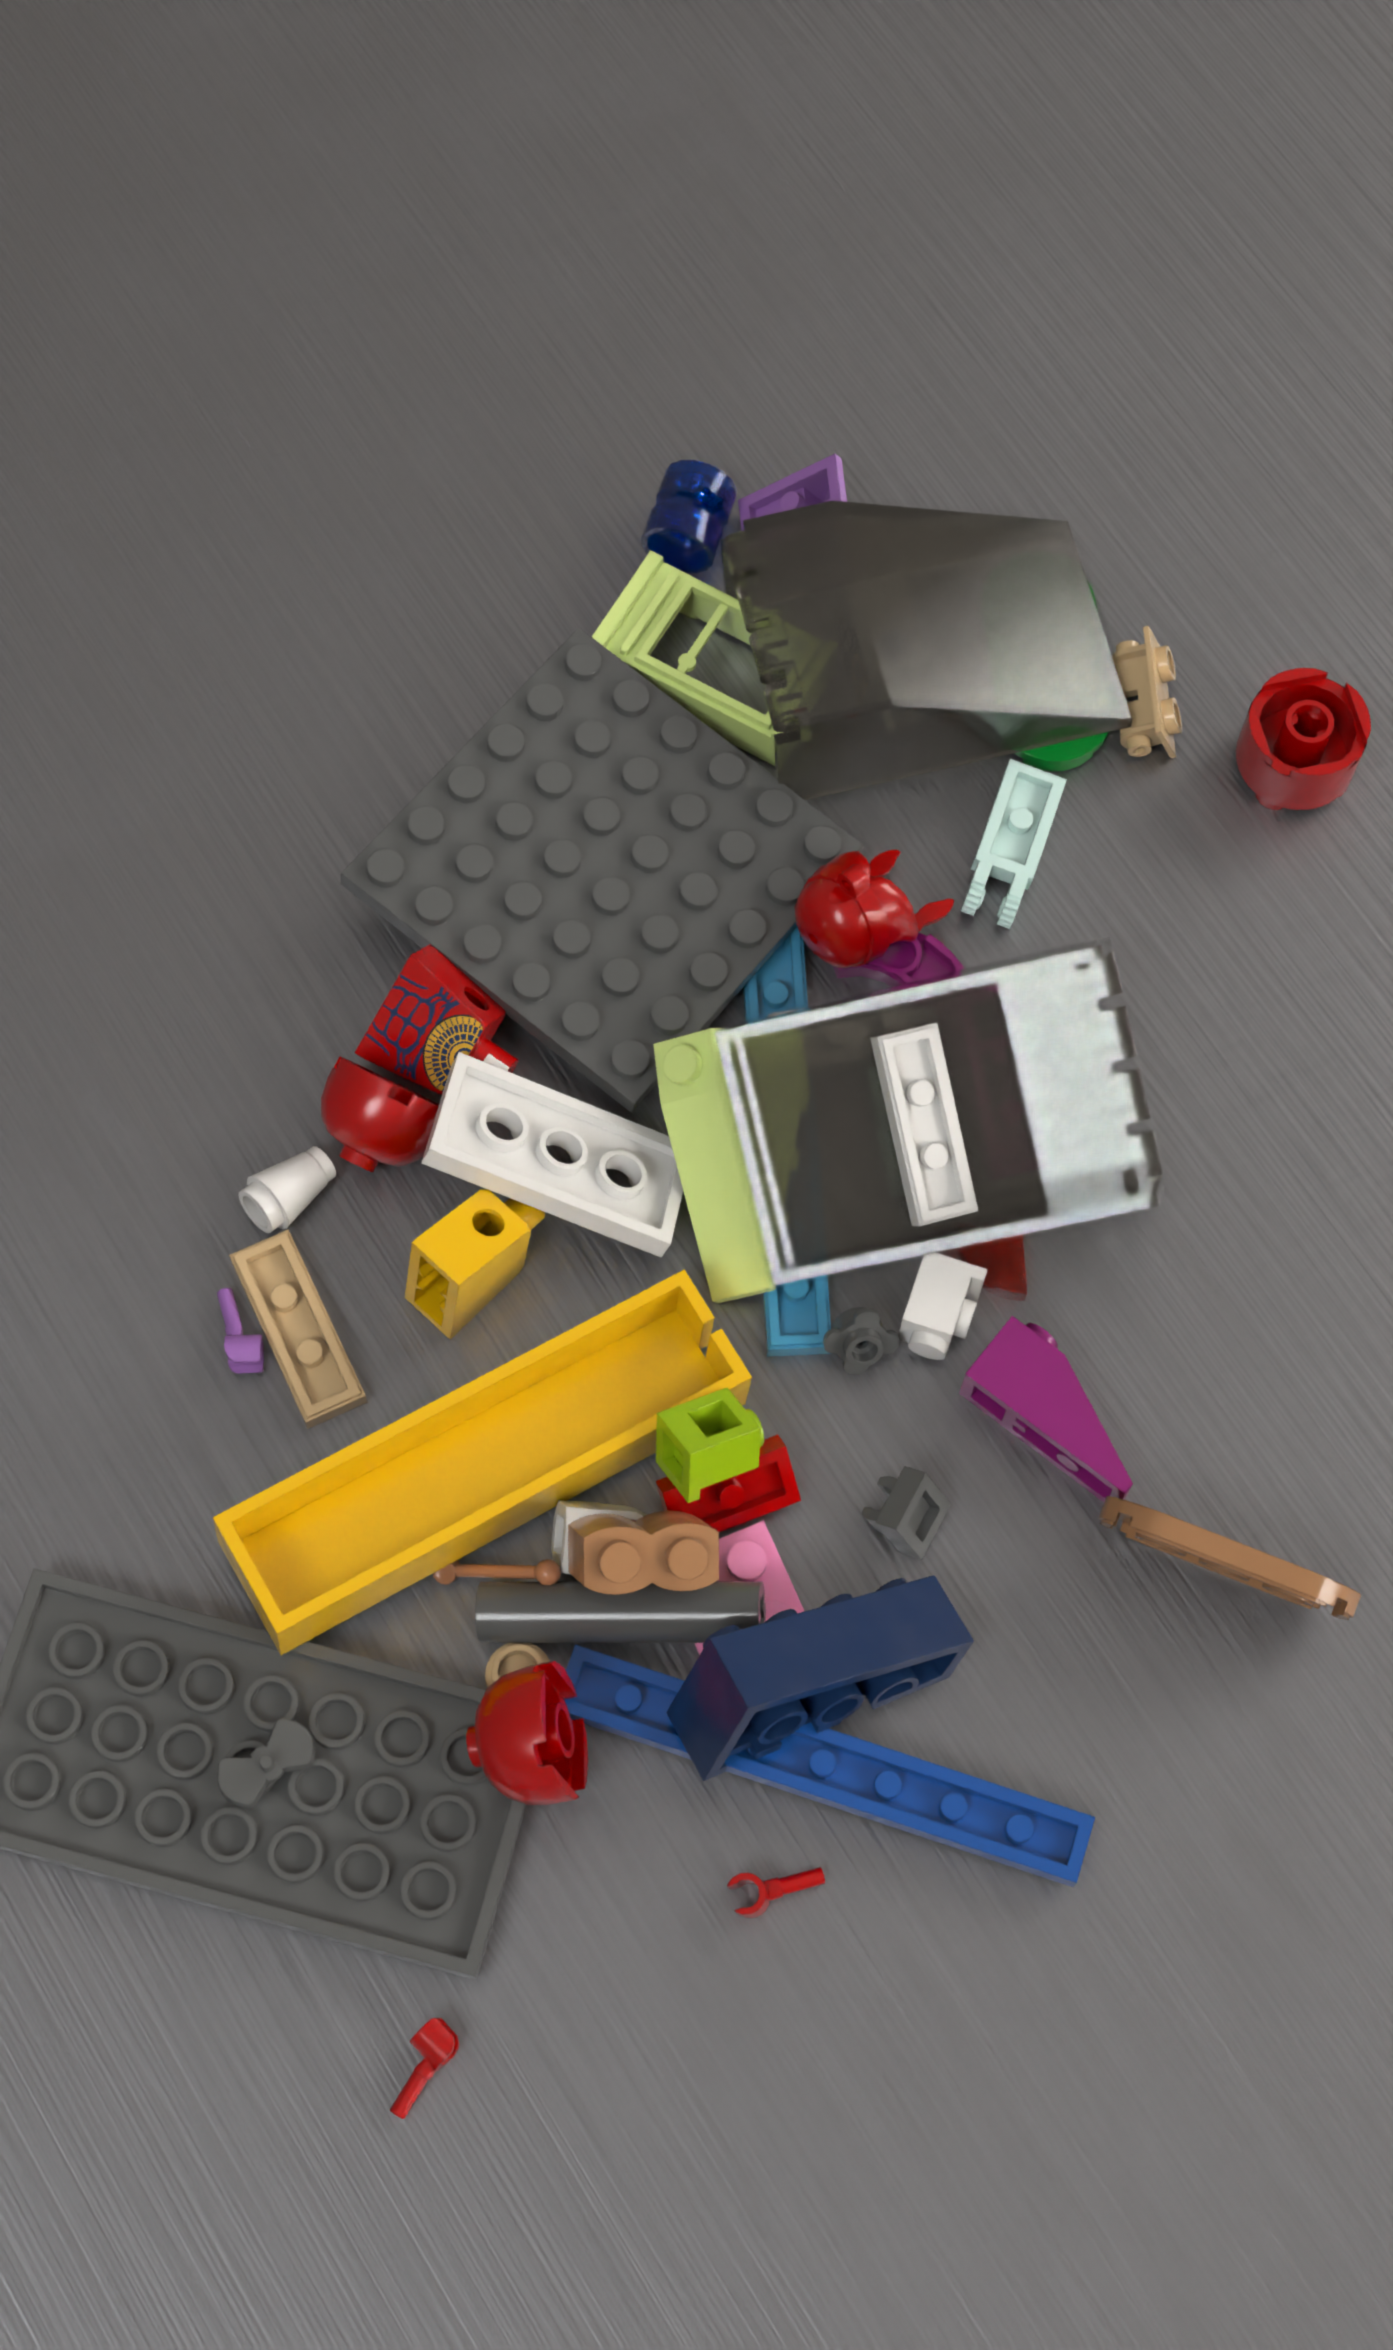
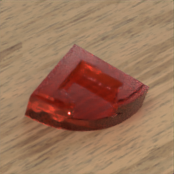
(1004, 1263)

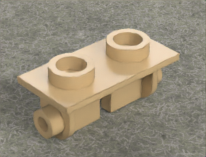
(1145, 673)

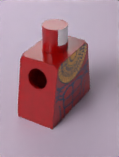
(430, 1019)

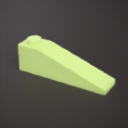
(712, 1165)

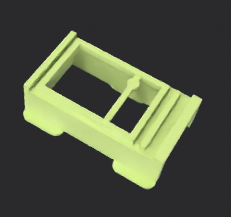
(640, 621)

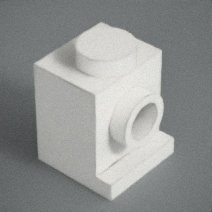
(940, 1304)

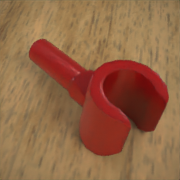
(774, 1888)
(437, 2046)

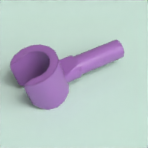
(243, 1351)

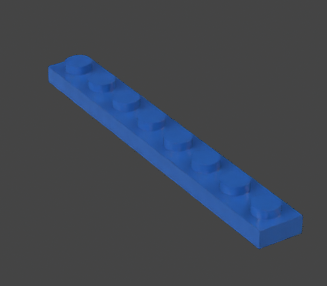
(850, 1775)

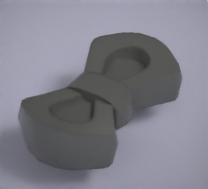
(246, 1778)

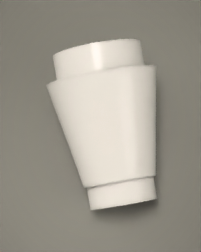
(285, 1189)

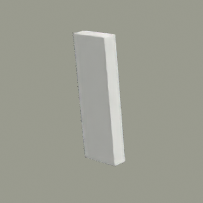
(924, 1124)

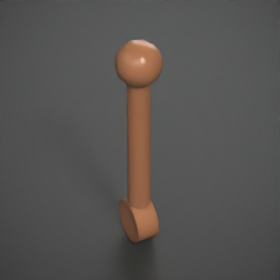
(546, 1572)

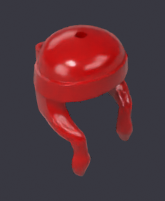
(855, 913)

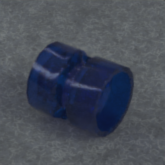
(690, 515)

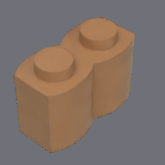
(659, 1548)

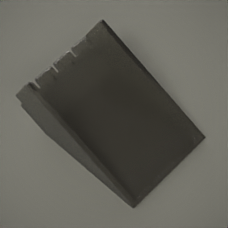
(917, 639)
(1030, 1096)

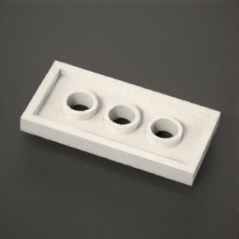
(527, 1172)

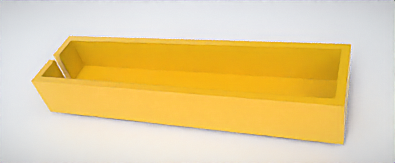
(474, 1462)

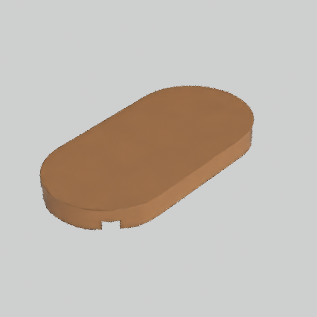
(1229, 1557)

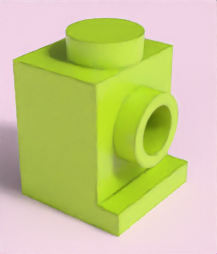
(707, 1442)

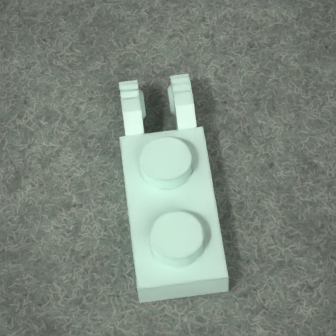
(1014, 836)

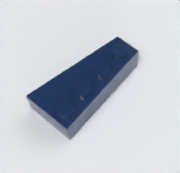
(815, 1669)

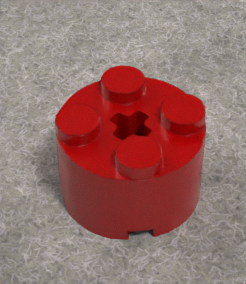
(1302, 740)

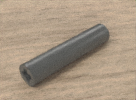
(578, 1615)

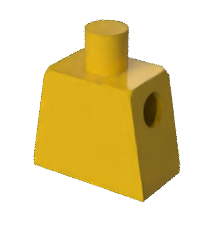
(468, 1259)

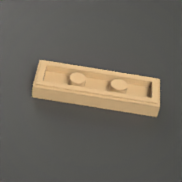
(298, 1329)

